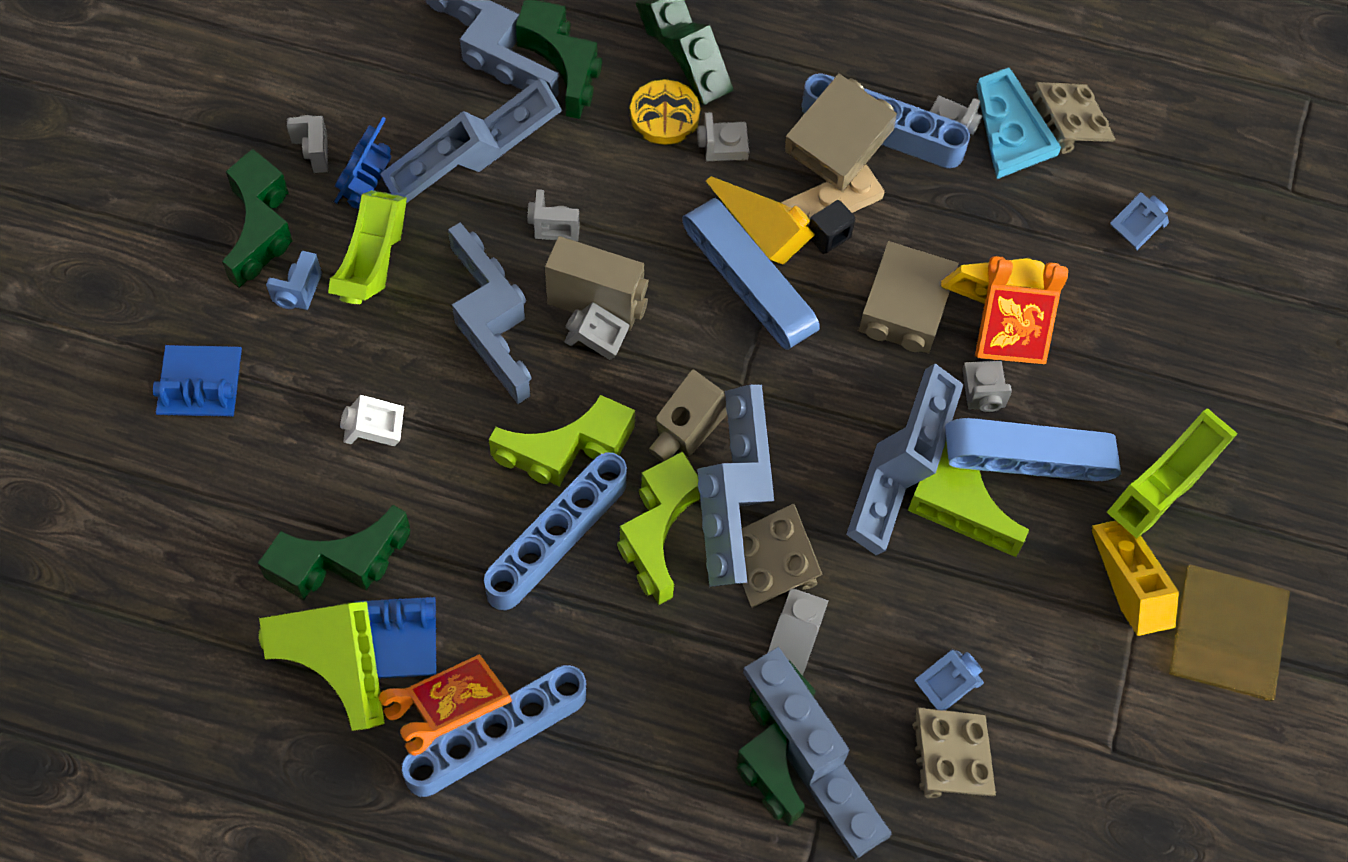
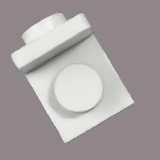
(372, 420)

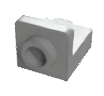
(958, 113)
(312, 134)
(723, 140)
(553, 221)
(596, 330)
(985, 385)

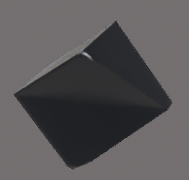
(832, 226)

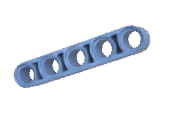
(935, 130)
(751, 273)
(1032, 449)
(551, 547)
(484, 748)

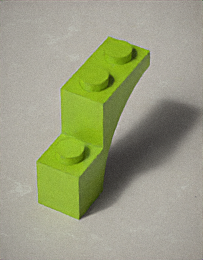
(368, 255)
(551, 453)
(1172, 474)
(666, 493)

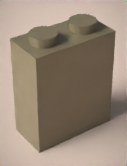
(841, 131)
(586, 274)
(907, 298)

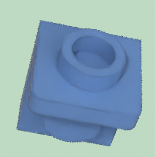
(1140, 219)
(301, 283)
(950, 679)

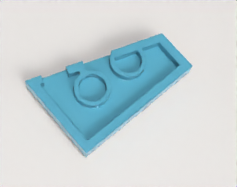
(1013, 124)

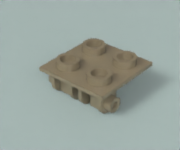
(1071, 114)
(778, 556)
(953, 753)

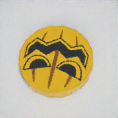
(664, 111)

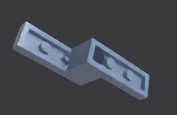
(490, 40)
(471, 141)
(490, 312)
(904, 459)
(735, 485)
(817, 752)

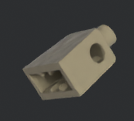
(688, 417)

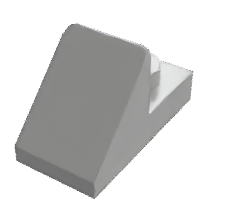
(799, 627)

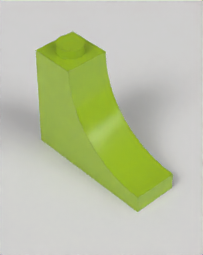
(961, 503)
(336, 646)

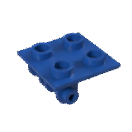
(363, 167)
(198, 381)
(403, 636)

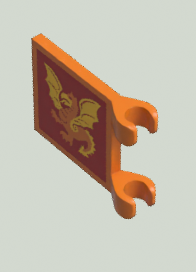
(1019, 319)
(446, 701)

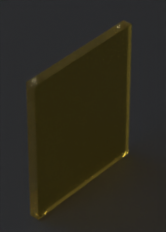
(1230, 633)

